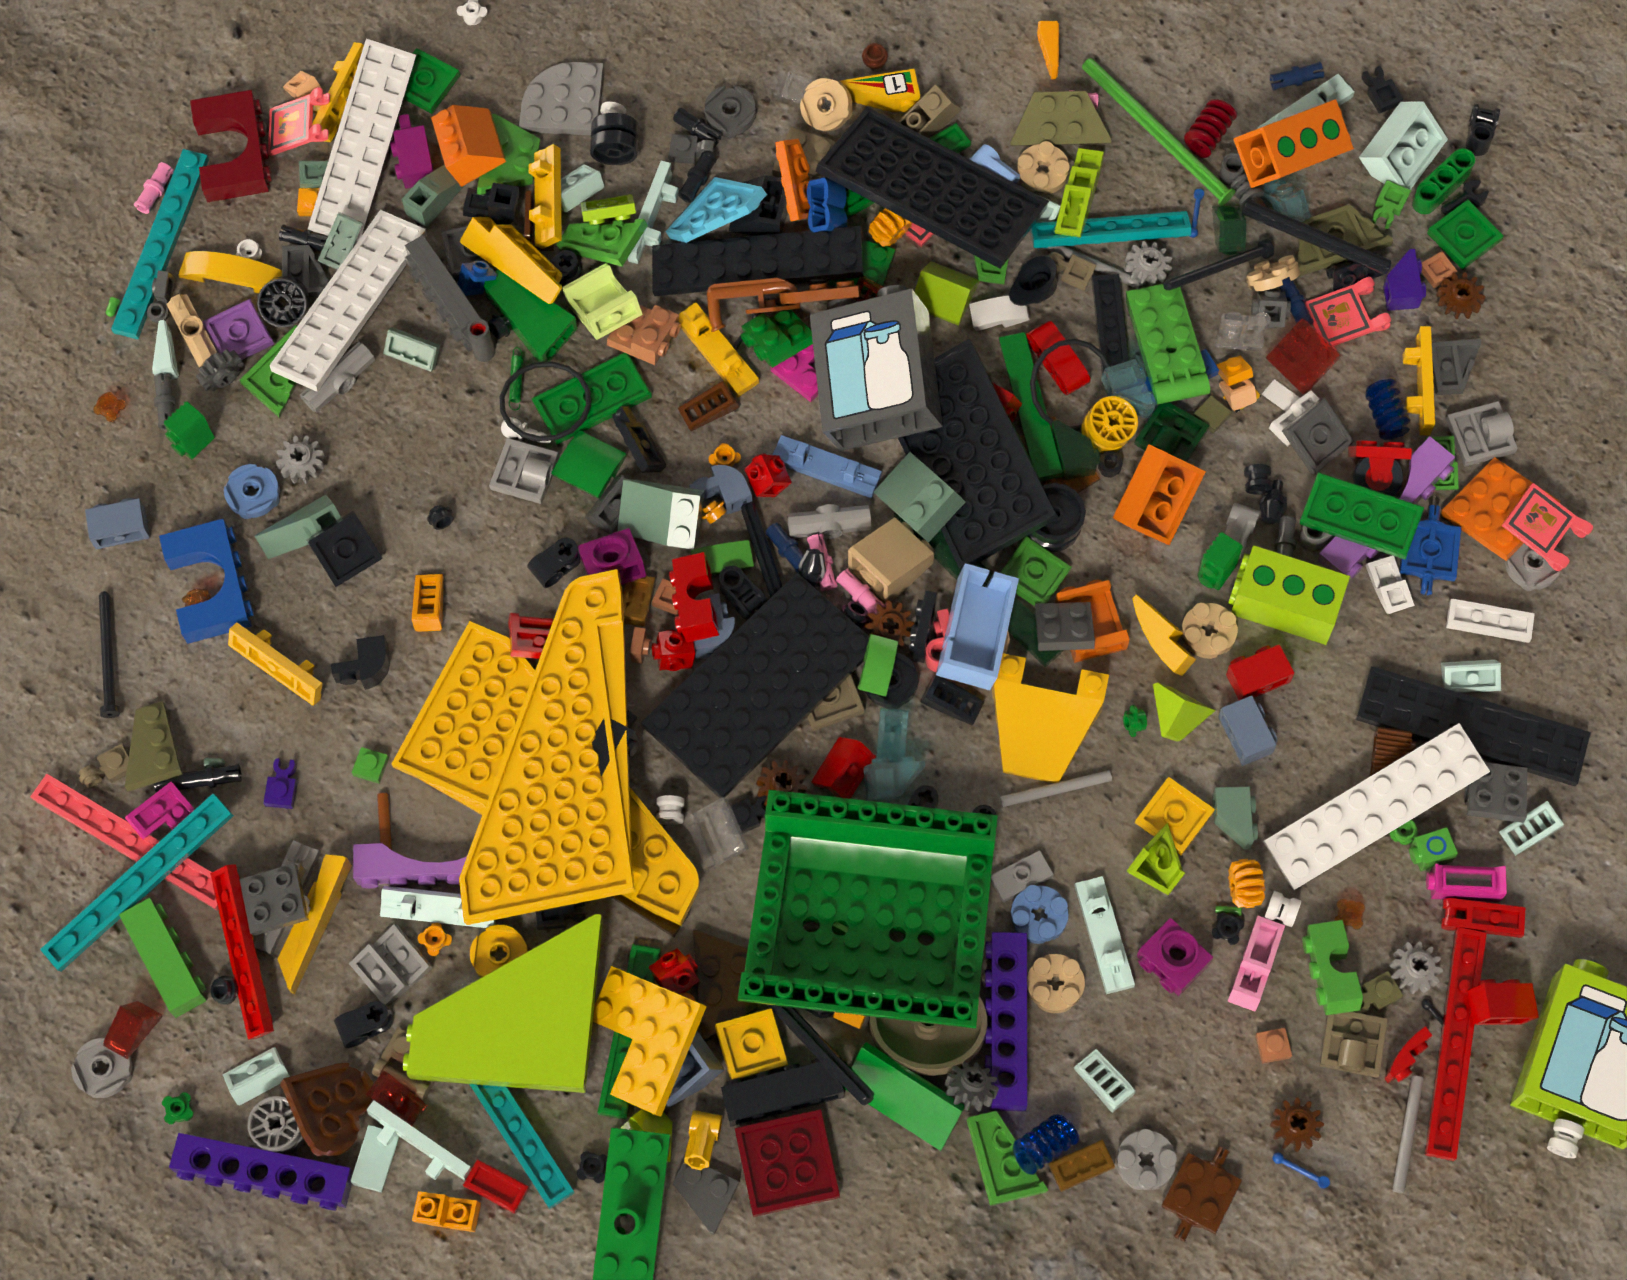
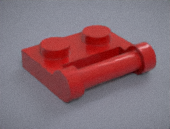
(524, 641)

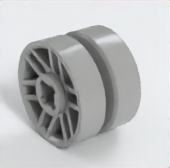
(263, 1120)

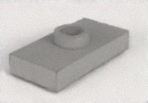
(1020, 875)

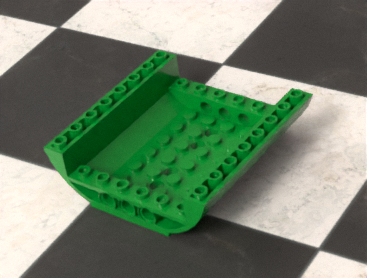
(878, 875)

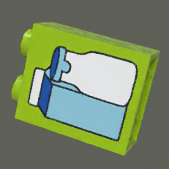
(1579, 1054)

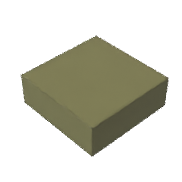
(1212, 413)

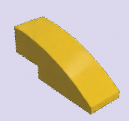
(1163, 636)

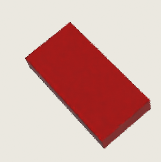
(496, 1186)

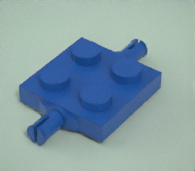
(1433, 551)

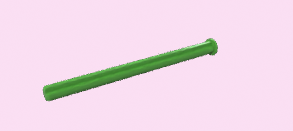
(1158, 131)

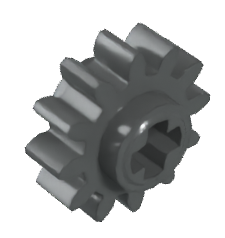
(220, 370)
(971, 1086)

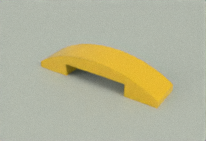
(227, 268)

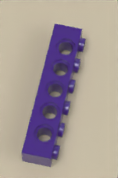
(1011, 947)
(191, 1148)

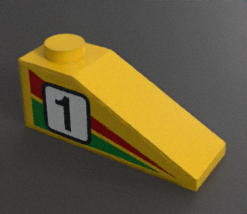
(886, 91)

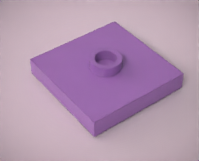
(238, 330)

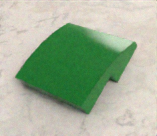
(588, 464)

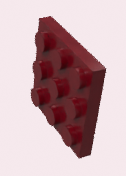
(787, 1163)

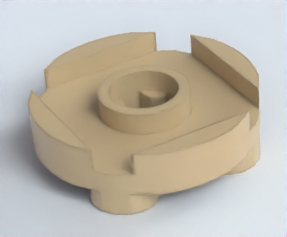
(840, 107)
(1048, 155)
(1271, 275)
(1216, 616)
(1043, 994)

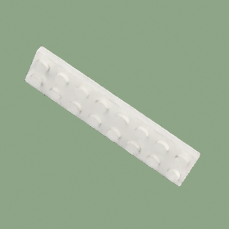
(363, 136)
(346, 302)
(1376, 806)

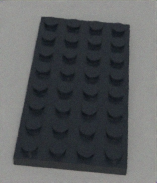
(932, 187)
(981, 461)
(758, 686)

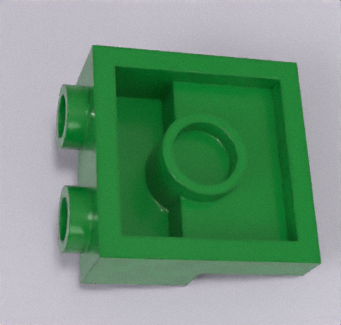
(776, 337)

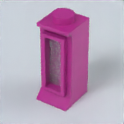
(1467, 883)

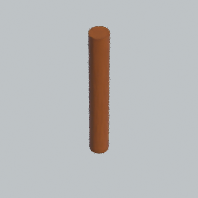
(384, 819)

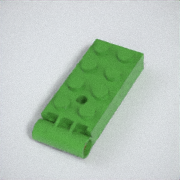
(1167, 343)

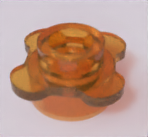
(106, 400)
(196, 596)
(1355, 908)

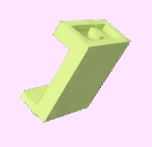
(601, 301)

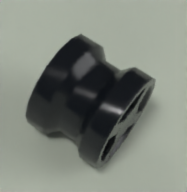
(1258, 479)

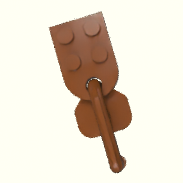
(787, 293)

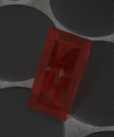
(130, 1028)

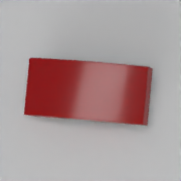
(1404, 1060)

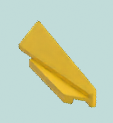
(513, 256)
(306, 935)

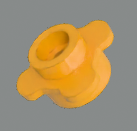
(724, 450)
(713, 511)
(426, 937)

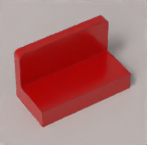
(843, 767)

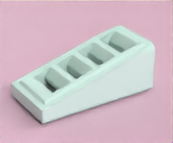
(164, 354)
(1550, 814)
(1111, 1103)

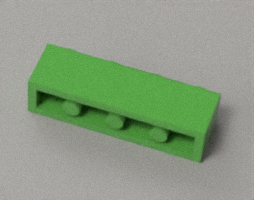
(163, 957)

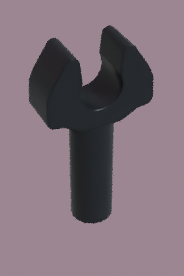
(1476, 200)

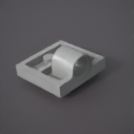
(1482, 433)
(524, 471)

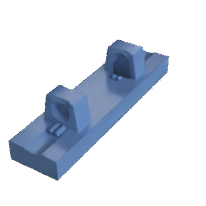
(828, 466)

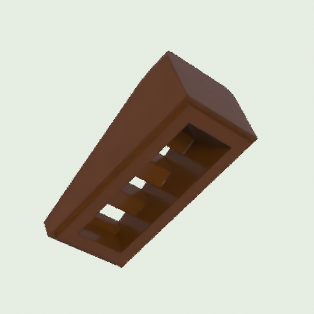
(713, 414)

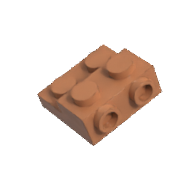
(647, 335)

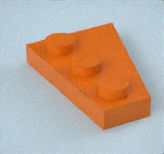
(794, 178)

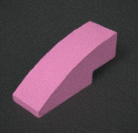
(1256, 963)

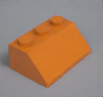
(468, 142)
(1159, 494)

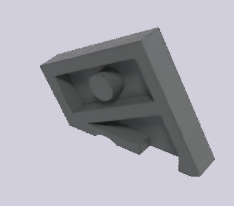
(1453, 365)

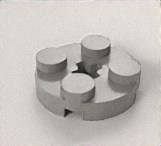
(1527, 576)
(95, 1084)
(1146, 1177)

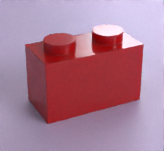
(1259, 672)
(1502, 1002)

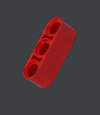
(1062, 362)

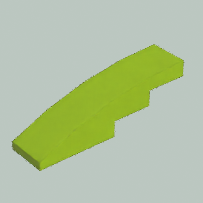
(1079, 192)

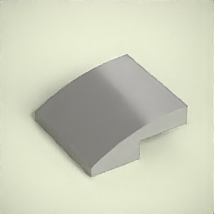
(391, 965)

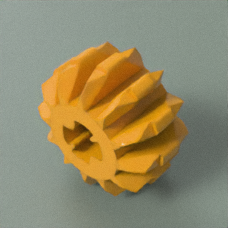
(888, 228)
(1246, 883)

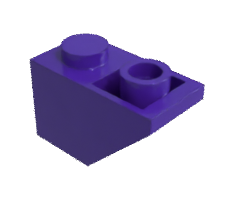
(1403, 284)

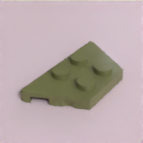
(1060, 119)
(1344, 224)

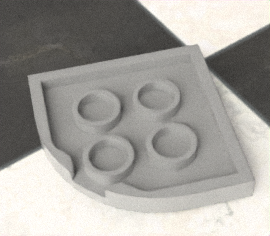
(563, 99)

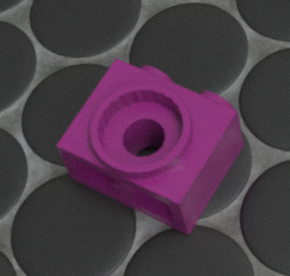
(612, 553)
(1174, 974)

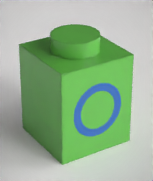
(1432, 849)

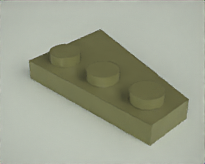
(152, 748)

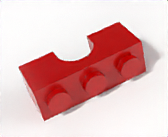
(690, 578)

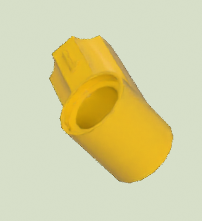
(703, 1133)

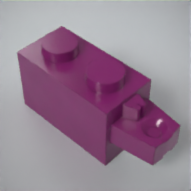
(412, 152)

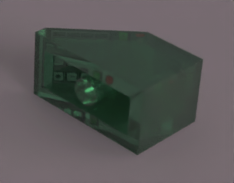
(1229, 229)
(1074, 452)

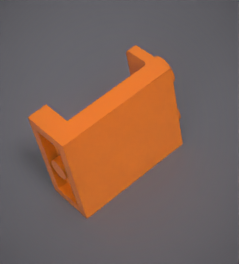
(1106, 623)

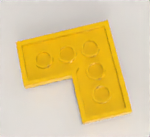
(661, 1035)

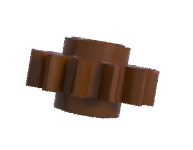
(1468, 302)
(895, 615)
(771, 779)
(1295, 1135)

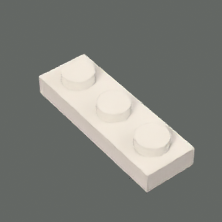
(1490, 620)

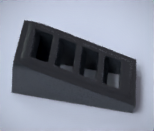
(948, 708)

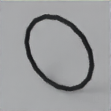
(1036, 366)
(548, 437)

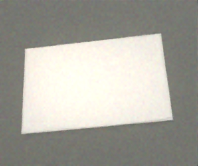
(1280, 395)

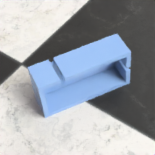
(977, 627)

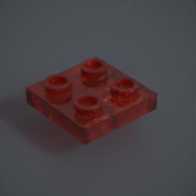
(1303, 356)

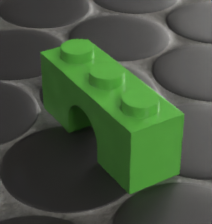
(1335, 990)

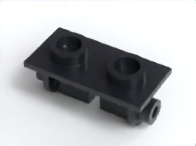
(1349, 274)

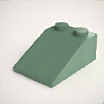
(919, 496)
(661, 513)

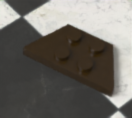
(719, 974)

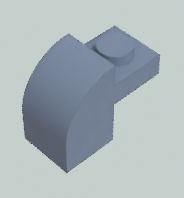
(727, 484)
(706, 647)

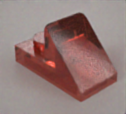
(396, 1098)

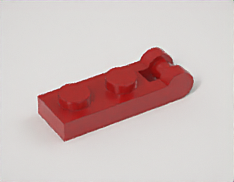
(1484, 917)

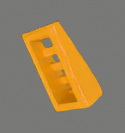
(1049, 42)
(428, 618)

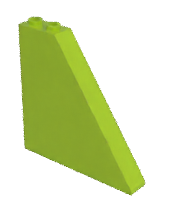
(517, 1023)

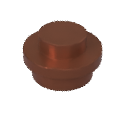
(874, 56)

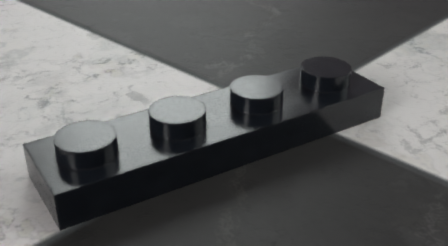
(1109, 319)

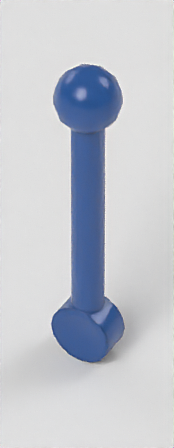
(1198, 195)
(1323, 1182)

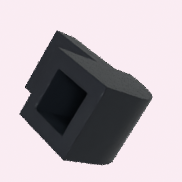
(498, 204)
(370, 667)

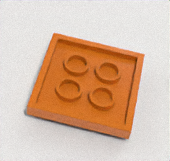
(1486, 505)

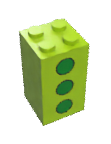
(1288, 594)

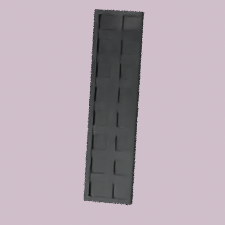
(787, 256)
(1494, 729)

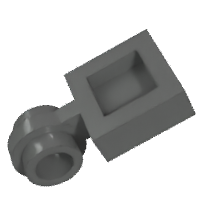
(163, 290)

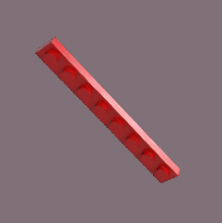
(1455, 1046)

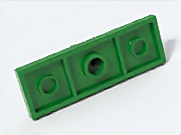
(634, 1187)

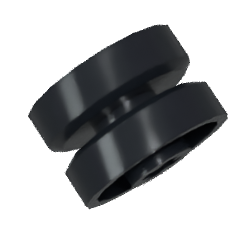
(1067, 528)

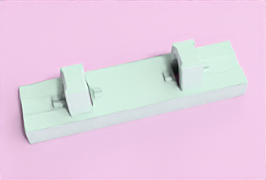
(1332, 89)
(659, 192)
(430, 906)
(1104, 935)
(441, 1157)

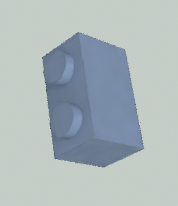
(117, 523)
(1247, 730)

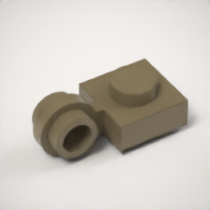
(1076, 272)
(112, 763)

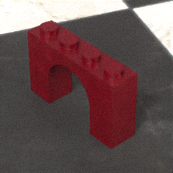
(248, 171)

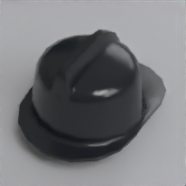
(1034, 282)

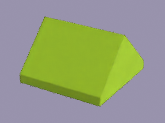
(945, 292)

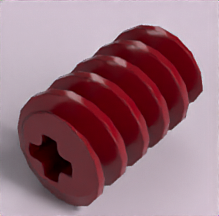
(1209, 127)

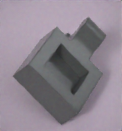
(686, 148)

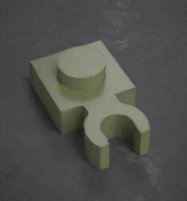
(1380, 993)

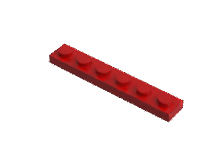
(242, 952)

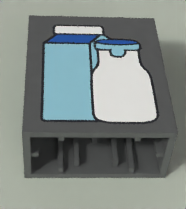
(875, 368)

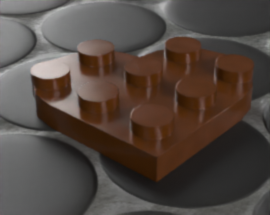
(328, 1106)

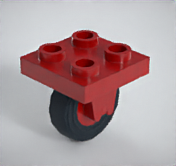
(1378, 465)

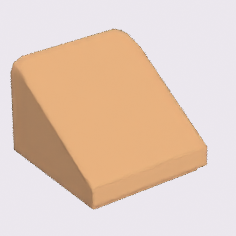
(301, 85)
(1239, 394)

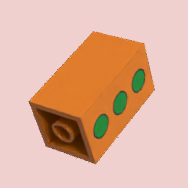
(1293, 143)

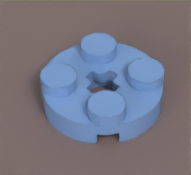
(265, 498)
(1034, 898)

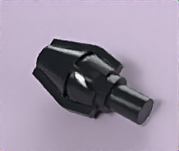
(1273, 504)
(812, 566)

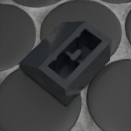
(770, 214)

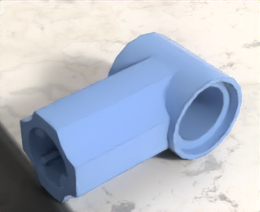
(989, 159)

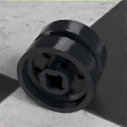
(614, 139)
(273, 310)

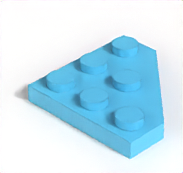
(714, 207)

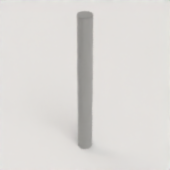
(1101, 267)
(1055, 788)
(1407, 1134)

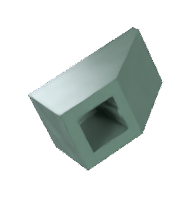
(1234, 814)

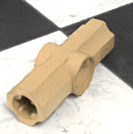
(188, 321)

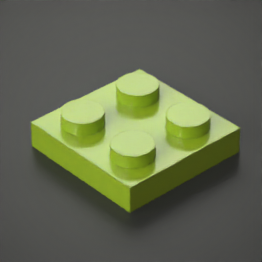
(598, 210)

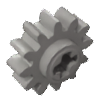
(1148, 264)
(310, 455)
(1411, 956)

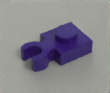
(281, 789)

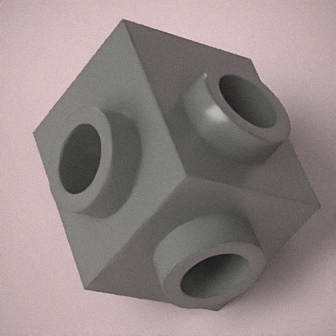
(1280, 306)

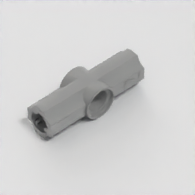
(341, 378)
(830, 521)

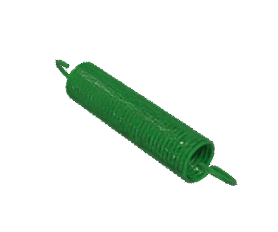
(516, 385)

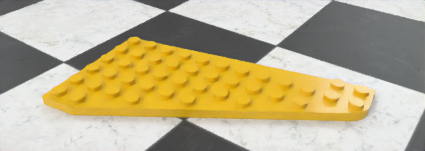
(463, 740)
(552, 821)

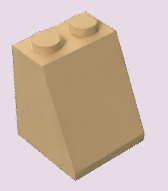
(890, 559)

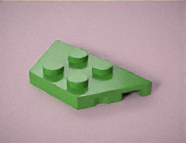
(519, 153)

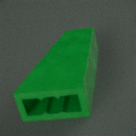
(537, 324)

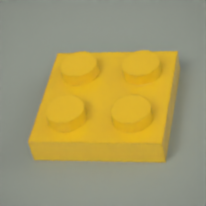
(1180, 809)
(751, 1044)

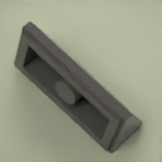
(607, 508)

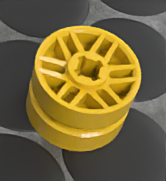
(1110, 424)

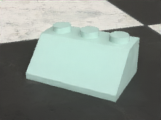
(1404, 145)

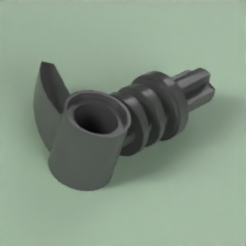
(1239, 180)

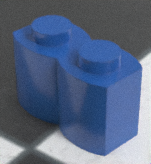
(826, 205)

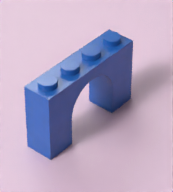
(210, 544)

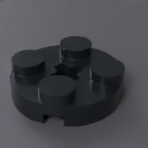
(904, 689)

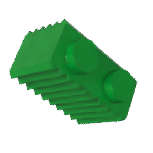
(188, 431)
(1219, 561)

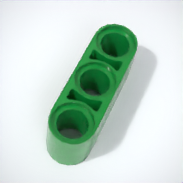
(1447, 171)

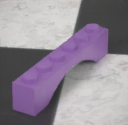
(1425, 468)
(380, 865)

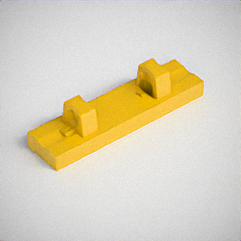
(330, 115)
(547, 187)
(717, 351)
(1424, 402)
(258, 651)

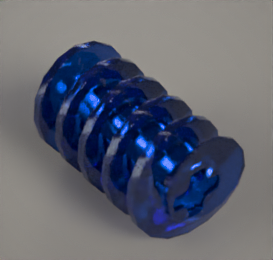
(1386, 409)
(1044, 1143)

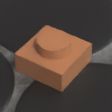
(1437, 269)
(663, 597)
(640, 645)
(1273, 1045)

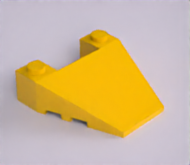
(1043, 726)

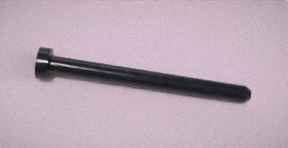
(1265, 249)
(109, 709)

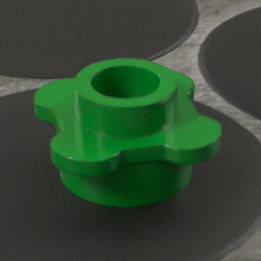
(1134, 720)
(185, 1112)

